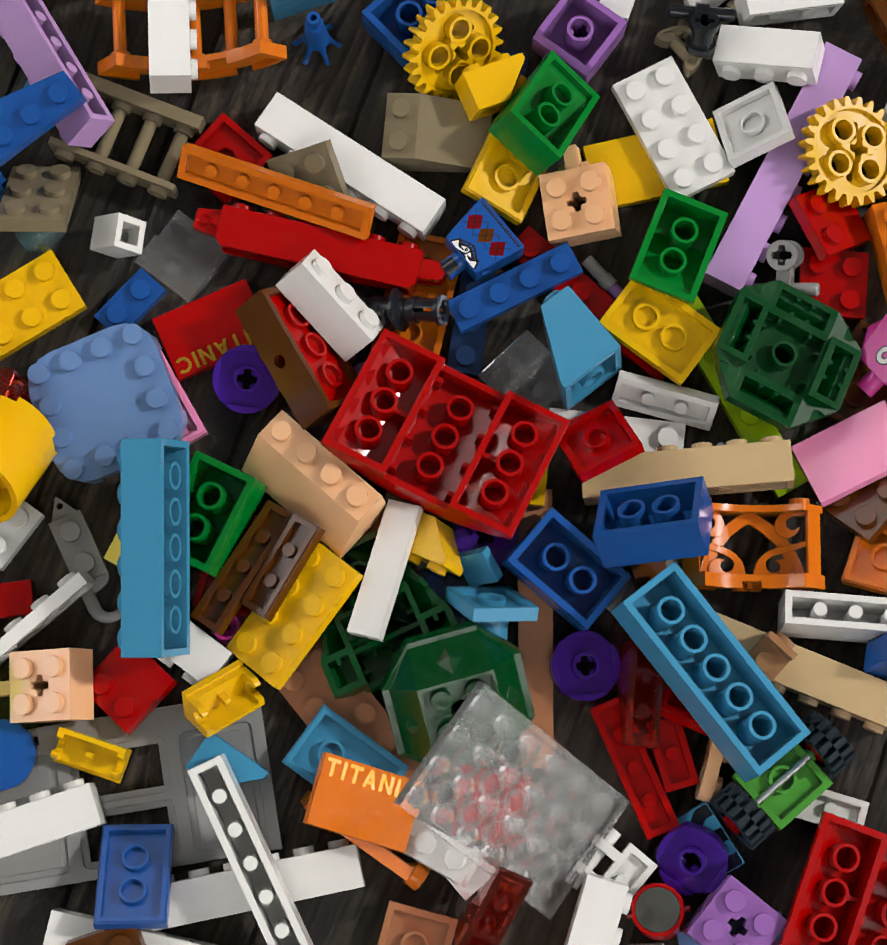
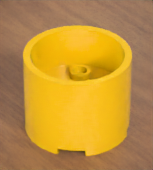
(24, 452)

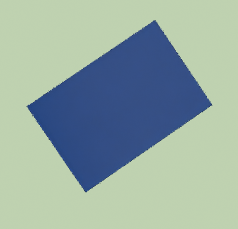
(134, 876)

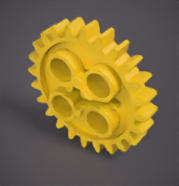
(449, 41)
(847, 152)

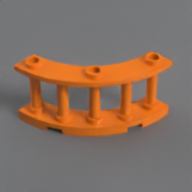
(259, 53)

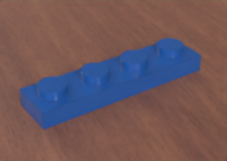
(514, 288)

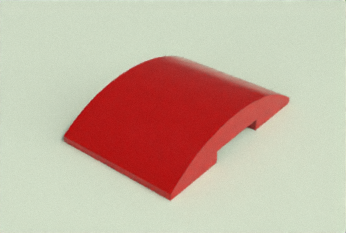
(444, 437)
(841, 888)

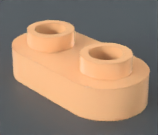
(710, 782)

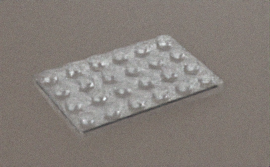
(512, 798)

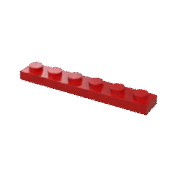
(588, 291)

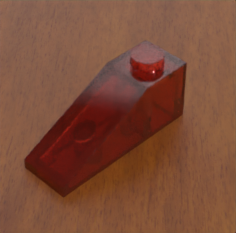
(639, 698)
(493, 909)

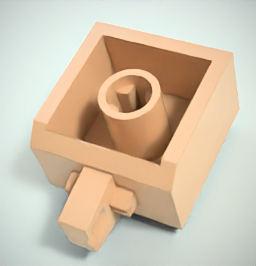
(566, 188)
(50, 685)

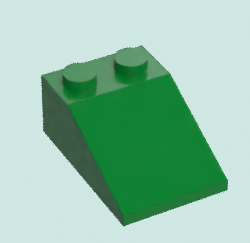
(544, 114)
(678, 246)

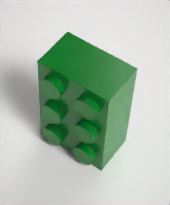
(219, 510)

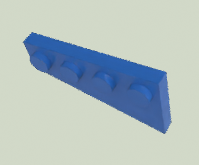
(34, 111)

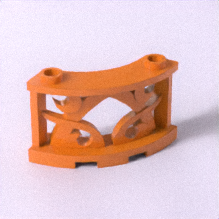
(790, 572)

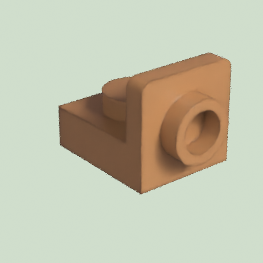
(773, 653)

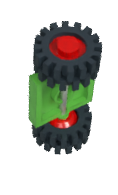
(785, 786)

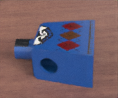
(480, 244)

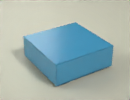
(480, 566)

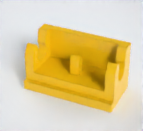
(222, 698)
(91, 754)

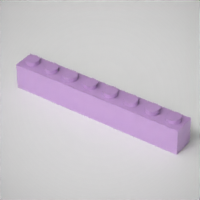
(777, 180)

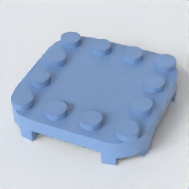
(105, 392)

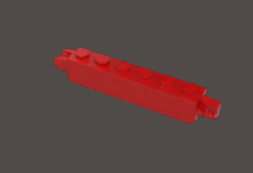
(286, 242)

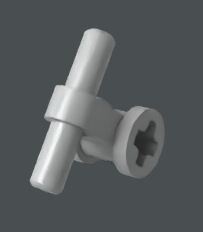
(786, 268)

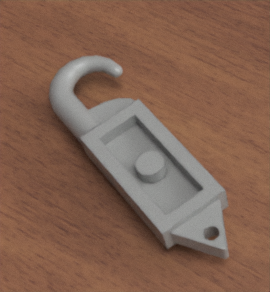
(82, 555)

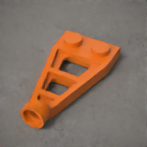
(412, 873)

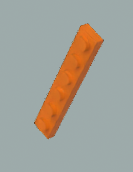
(276, 191)

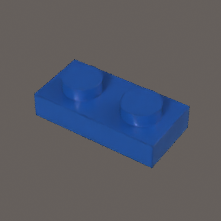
(131, 301)

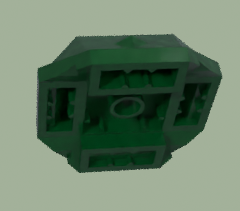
(810, 339)
(444, 668)

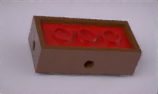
(297, 357)

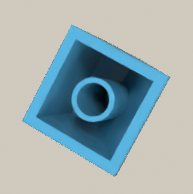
(579, 346)

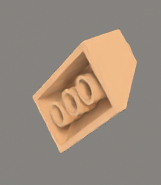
(313, 483)

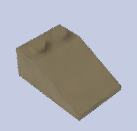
(431, 134)

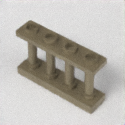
(154, 114)

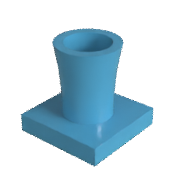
(492, 606)

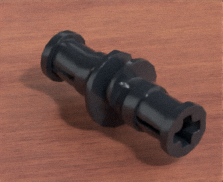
(400, 312)

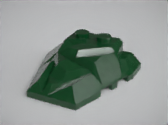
(360, 663)

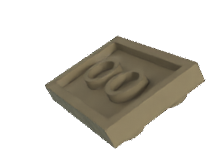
(39, 198)

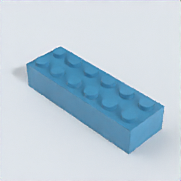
(154, 548)
(710, 672)

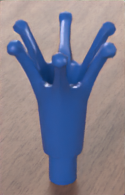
(316, 37)

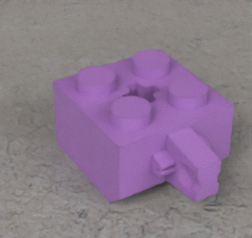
(568, 20)
(734, 901)

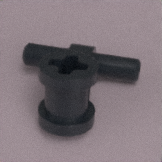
(703, 23)

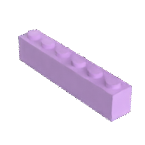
(43, 52)

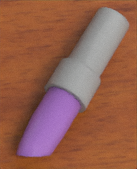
(604, 279)

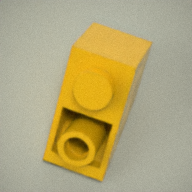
(488, 87)
(436, 547)

